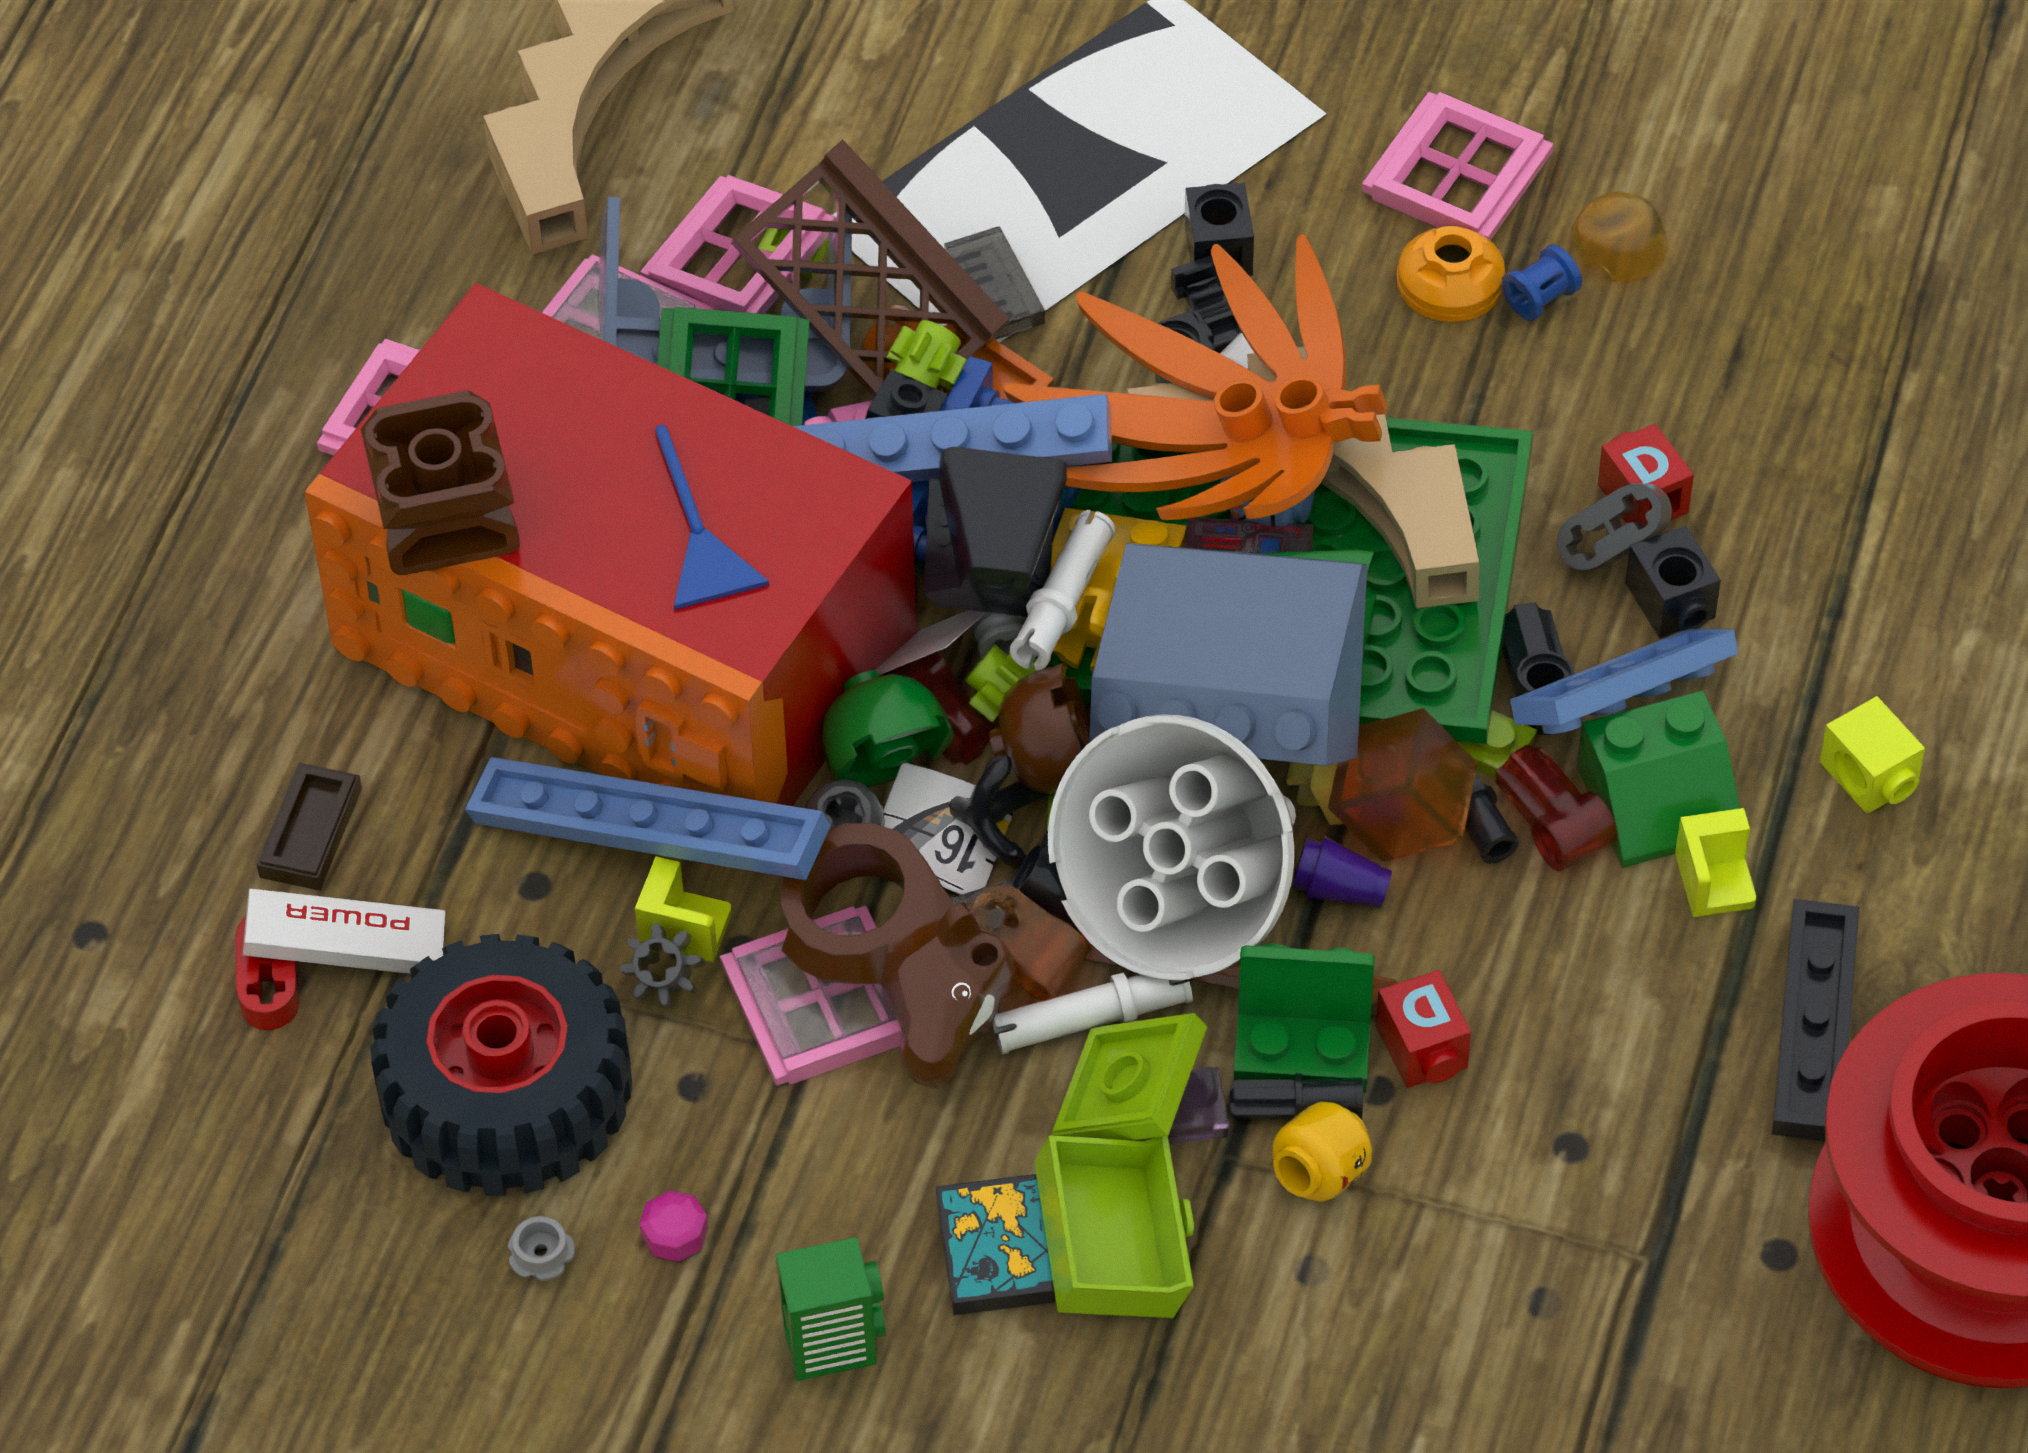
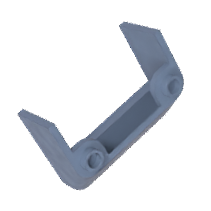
(632, 320)

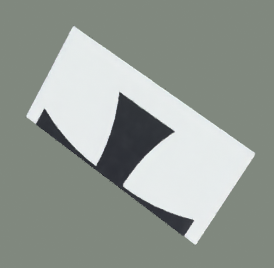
(1101, 148)

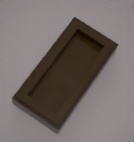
(309, 826)

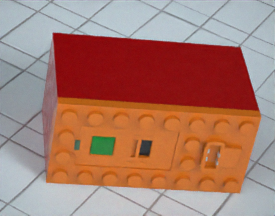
(580, 622)

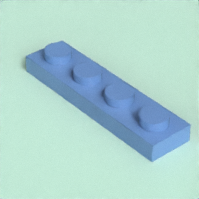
(1636, 674)

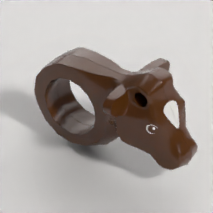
(928, 956)

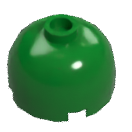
(881, 727)

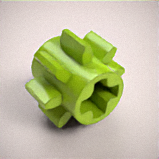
(928, 355)
(993, 678)

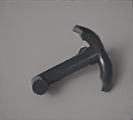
(990, 806)

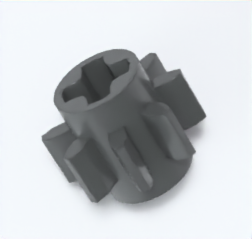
(648, 953)

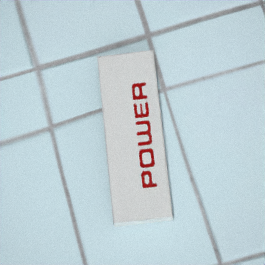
(341, 931)

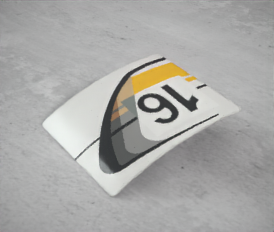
(922, 813)

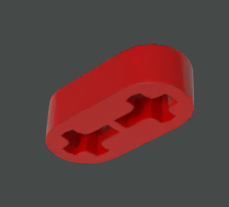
(250, 976)

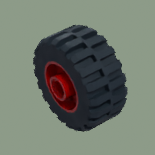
(501, 1064)

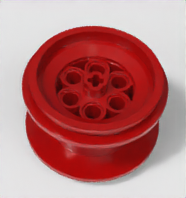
(1921, 1234)

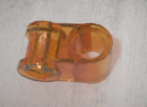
(1042, 946)

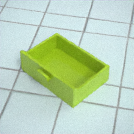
(1114, 1226)

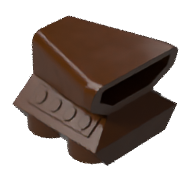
(440, 482)

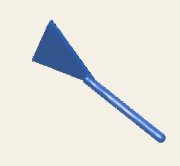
(709, 565)

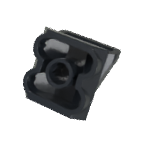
(990, 529)

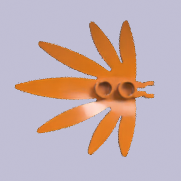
(1268, 431)

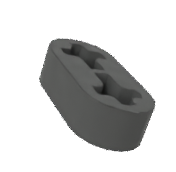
(1606, 515)

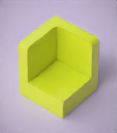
(1713, 862)
(668, 905)

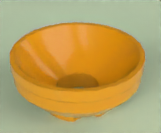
(1449, 289)

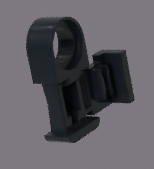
(1203, 292)

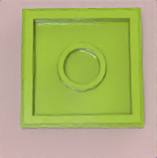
(1131, 1079)

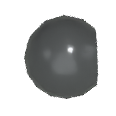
(847, 802)

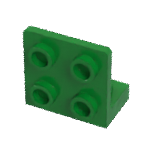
(1303, 1013)

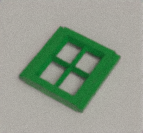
(788, 362)

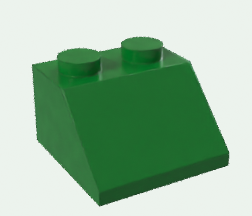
(1657, 768)

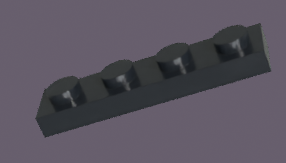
(1814, 1014)

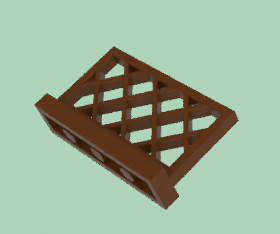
(898, 237)

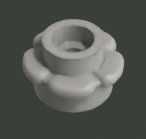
(536, 1234)

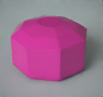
(673, 1226)

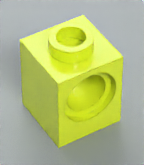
(1872, 755)

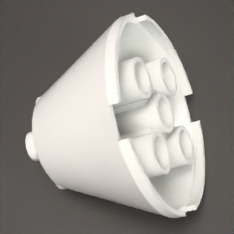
(1171, 846)

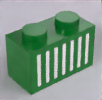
(830, 1308)

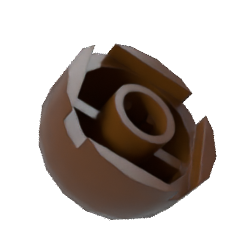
(1042, 727)

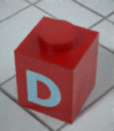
(1648, 459)
(1423, 1029)

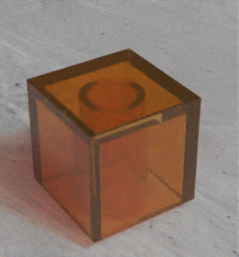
(1405, 786)

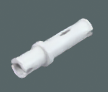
(1054, 606)
(1088, 1008)

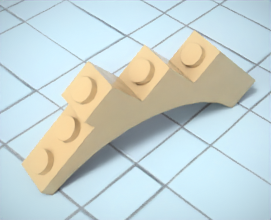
(565, 82)
(1406, 495)

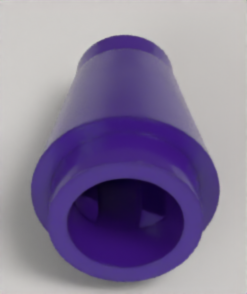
(1339, 874)

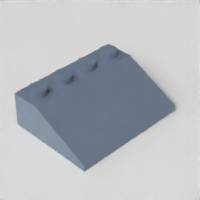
(1237, 643)

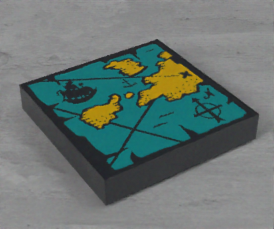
(995, 1244)

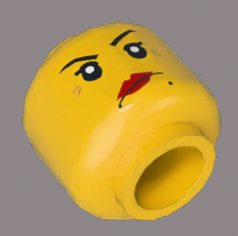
(1321, 1152)

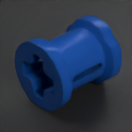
(1541, 282)

